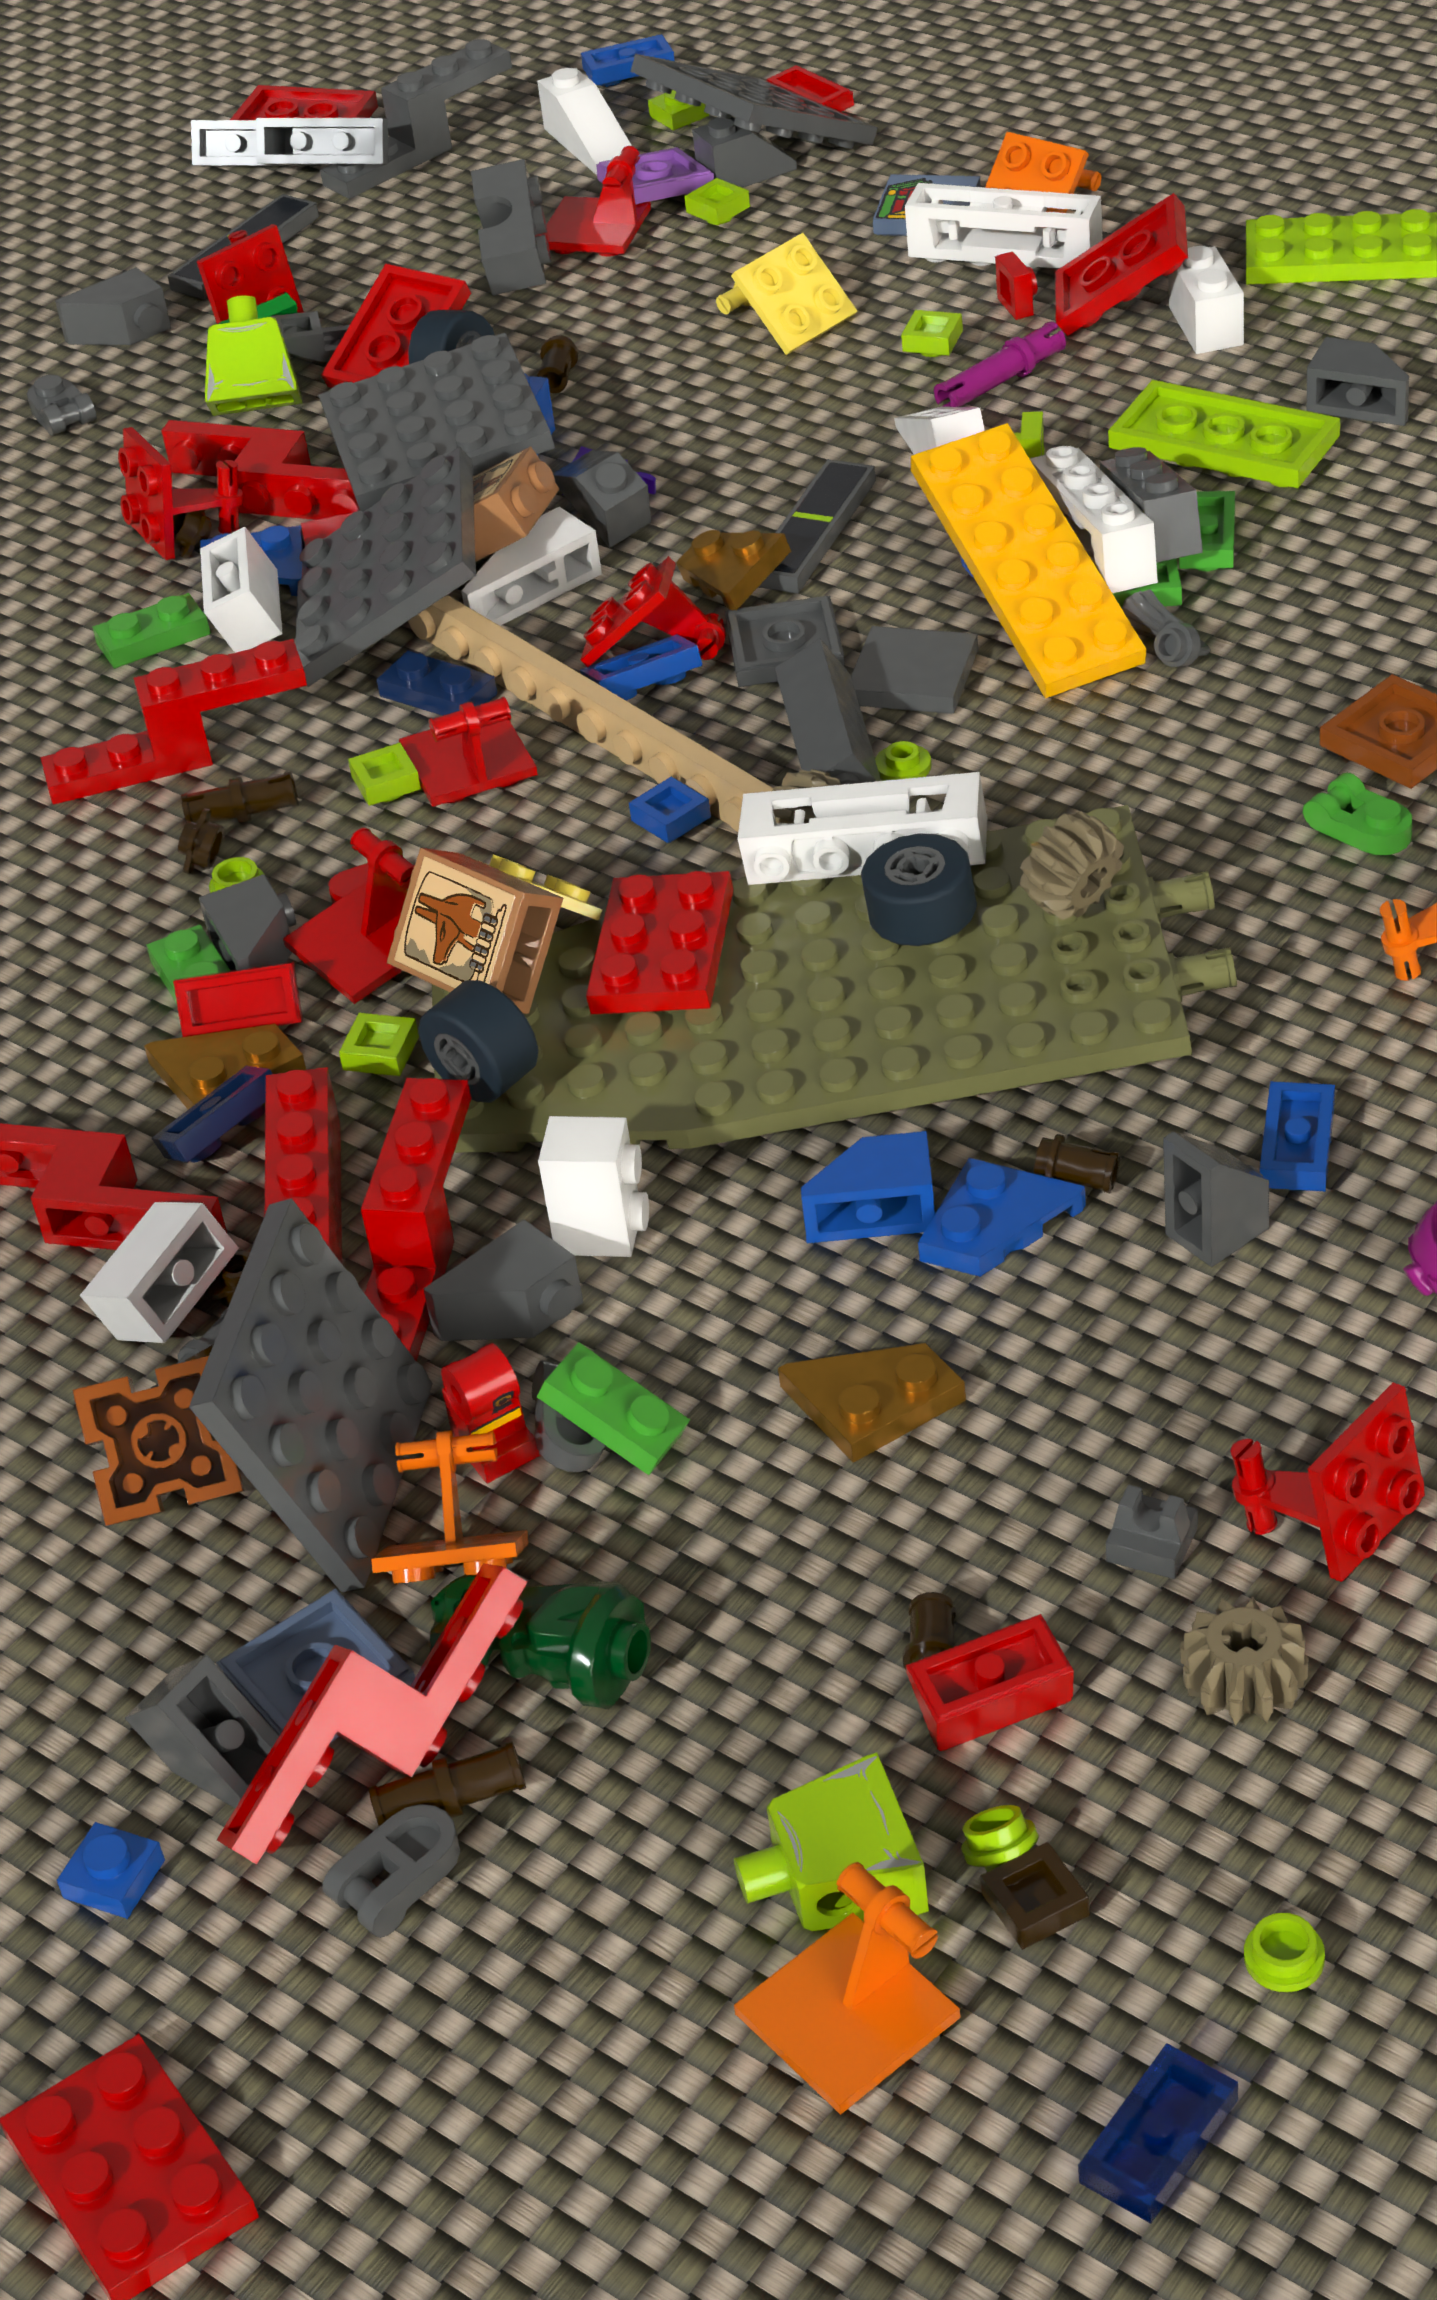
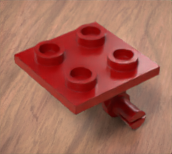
(601, 223)
(248, 267)
(153, 502)
(659, 604)
(469, 752)
(354, 935)
(1350, 1490)

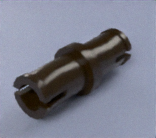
(242, 798)
(451, 1784)

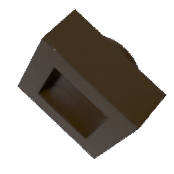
(1035, 1895)

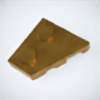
(732, 563)
(205, 1061)
(872, 1395)

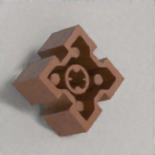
(153, 1444)

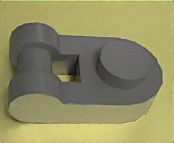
(59, 403)
(557, 1437)
(414, 1847)

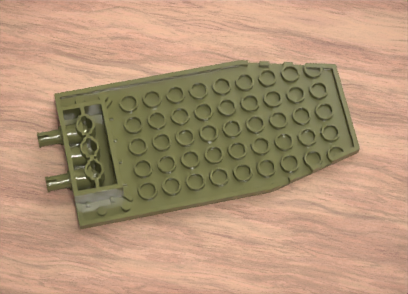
(839, 1024)

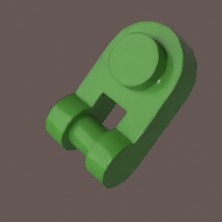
(1360, 817)

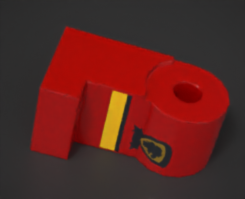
(482, 1398)

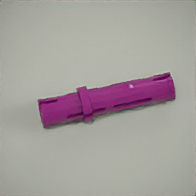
(1014, 359)

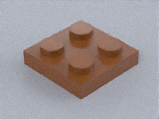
(1388, 731)

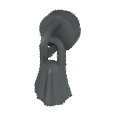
(1175, 641)

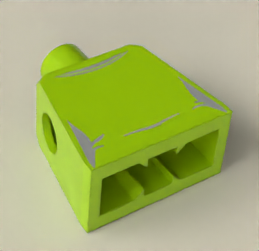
(248, 363)
(822, 1831)

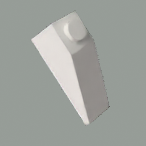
(580, 117)
(938, 426)
(535, 569)

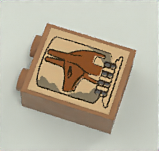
(510, 500)
(474, 925)

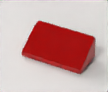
(991, 1682)

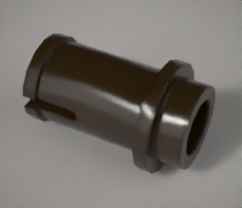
(557, 357)
(1077, 1164)
(930, 1626)

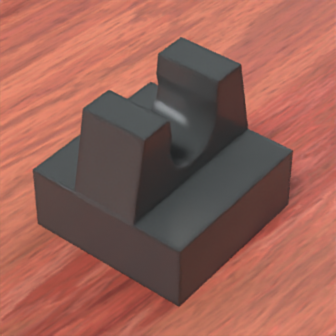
(1151, 1533)

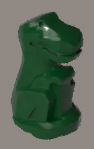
(571, 1634)

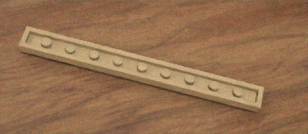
(585, 706)

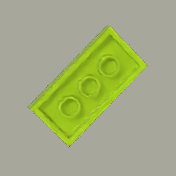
(1341, 247)
(1225, 433)

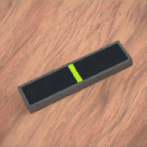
(285, 211)
(819, 520)

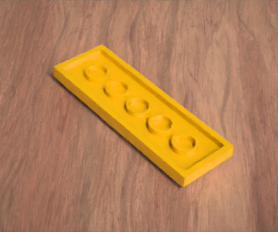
(1027, 561)

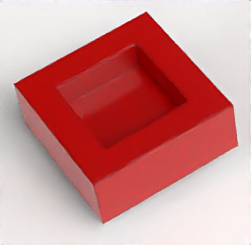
(1015, 285)

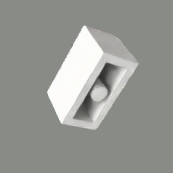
(1207, 301)
(240, 591)
(592, 1185)
(159, 1272)

